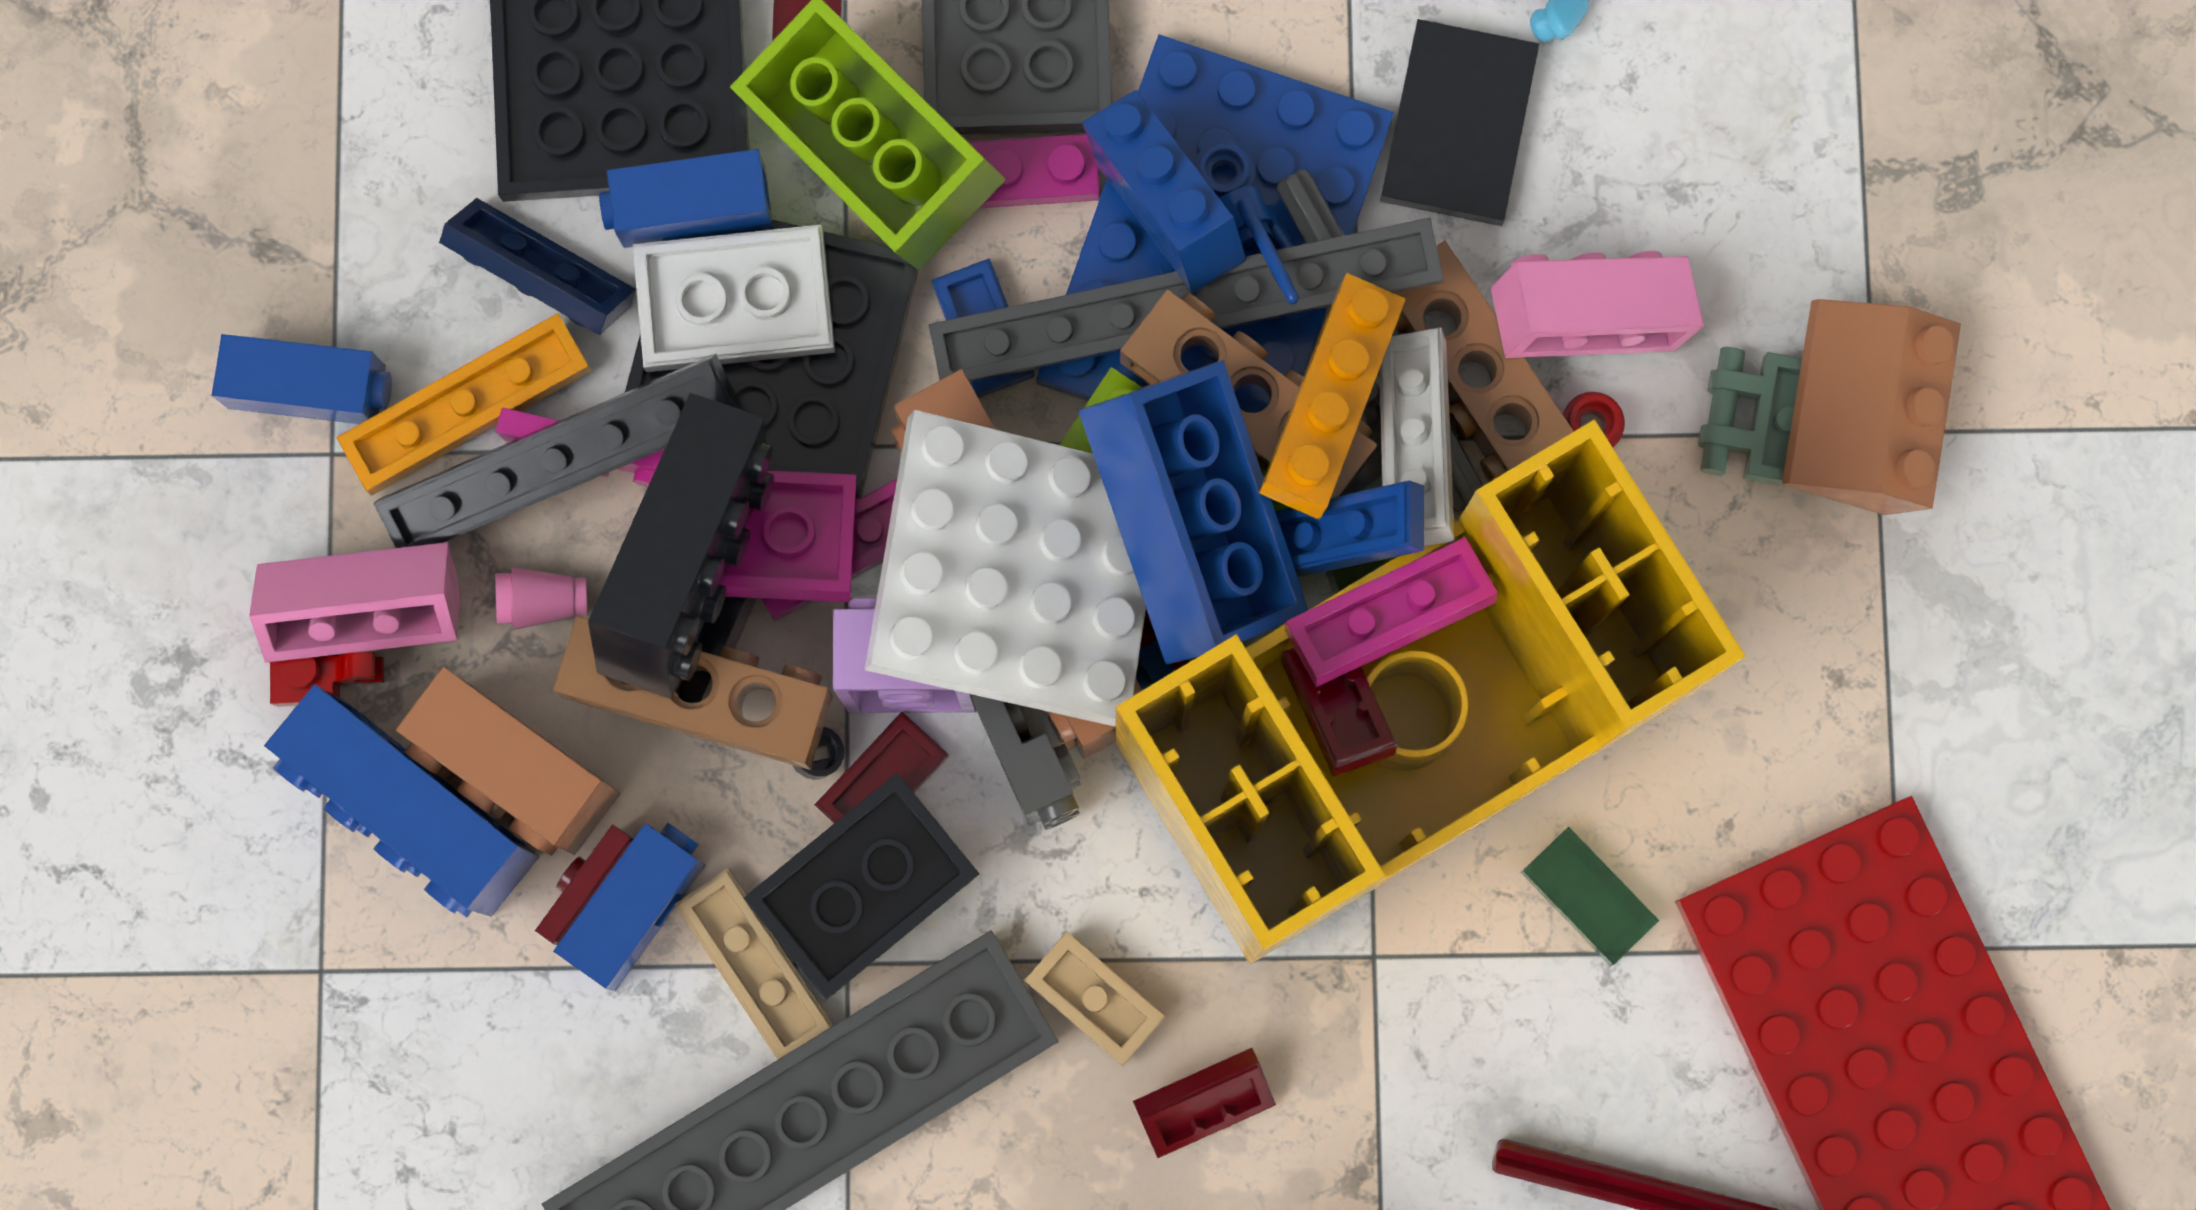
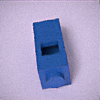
(687, 198)
(300, 379)
(631, 905)

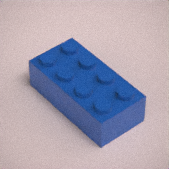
(1193, 512)
(413, 812)

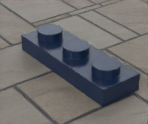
(537, 266)

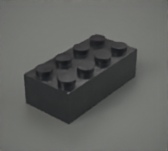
(681, 547)

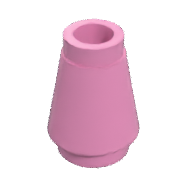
(538, 597)

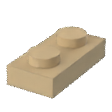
(1094, 998)

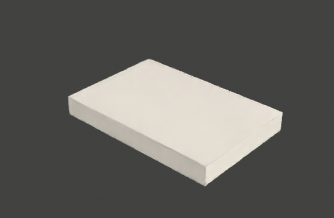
(733, 297)

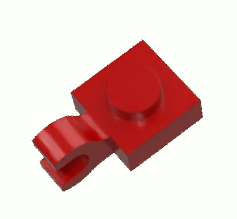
(294, 678)

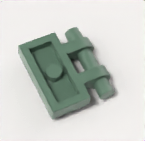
(1772, 417)

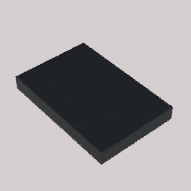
(1459, 122)

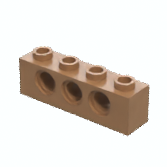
(1186, 322)
(1513, 382)
(786, 735)

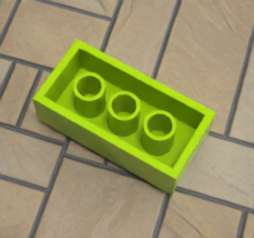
(867, 133)

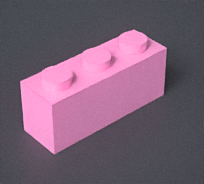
(1596, 305)
(355, 602)

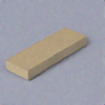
(754, 964)

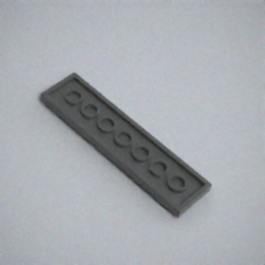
(834, 1095)

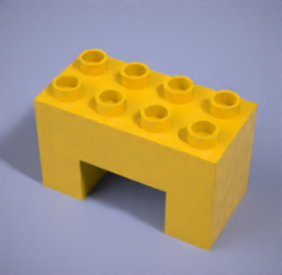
(1581, 648)

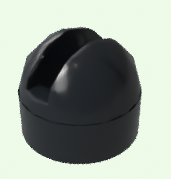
(825, 767)

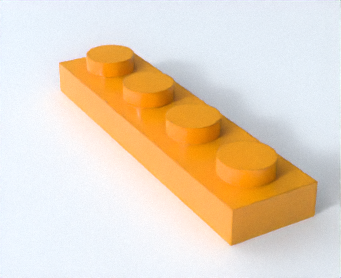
(1332, 396)
(463, 404)

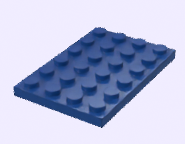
(1285, 131)

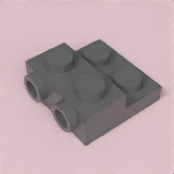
(1036, 771)

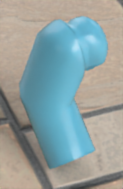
(1558, 19)

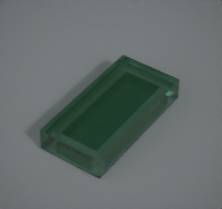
(1589, 896)

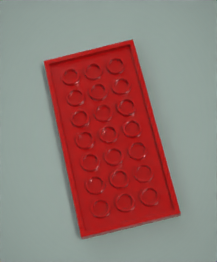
(1885, 1028)

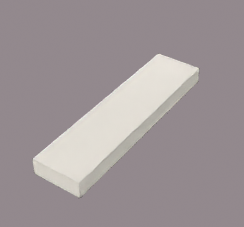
(1418, 425)

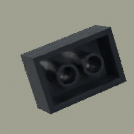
(861, 886)

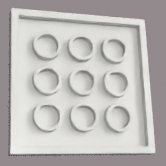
(1006, 574)

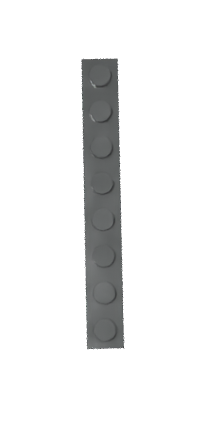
(1106, 317)

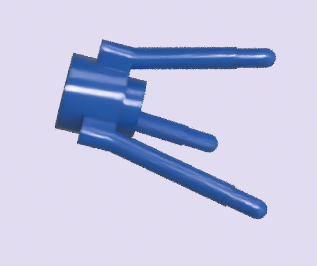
(1256, 227)

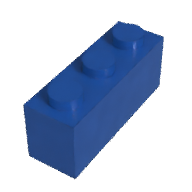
(1164, 191)

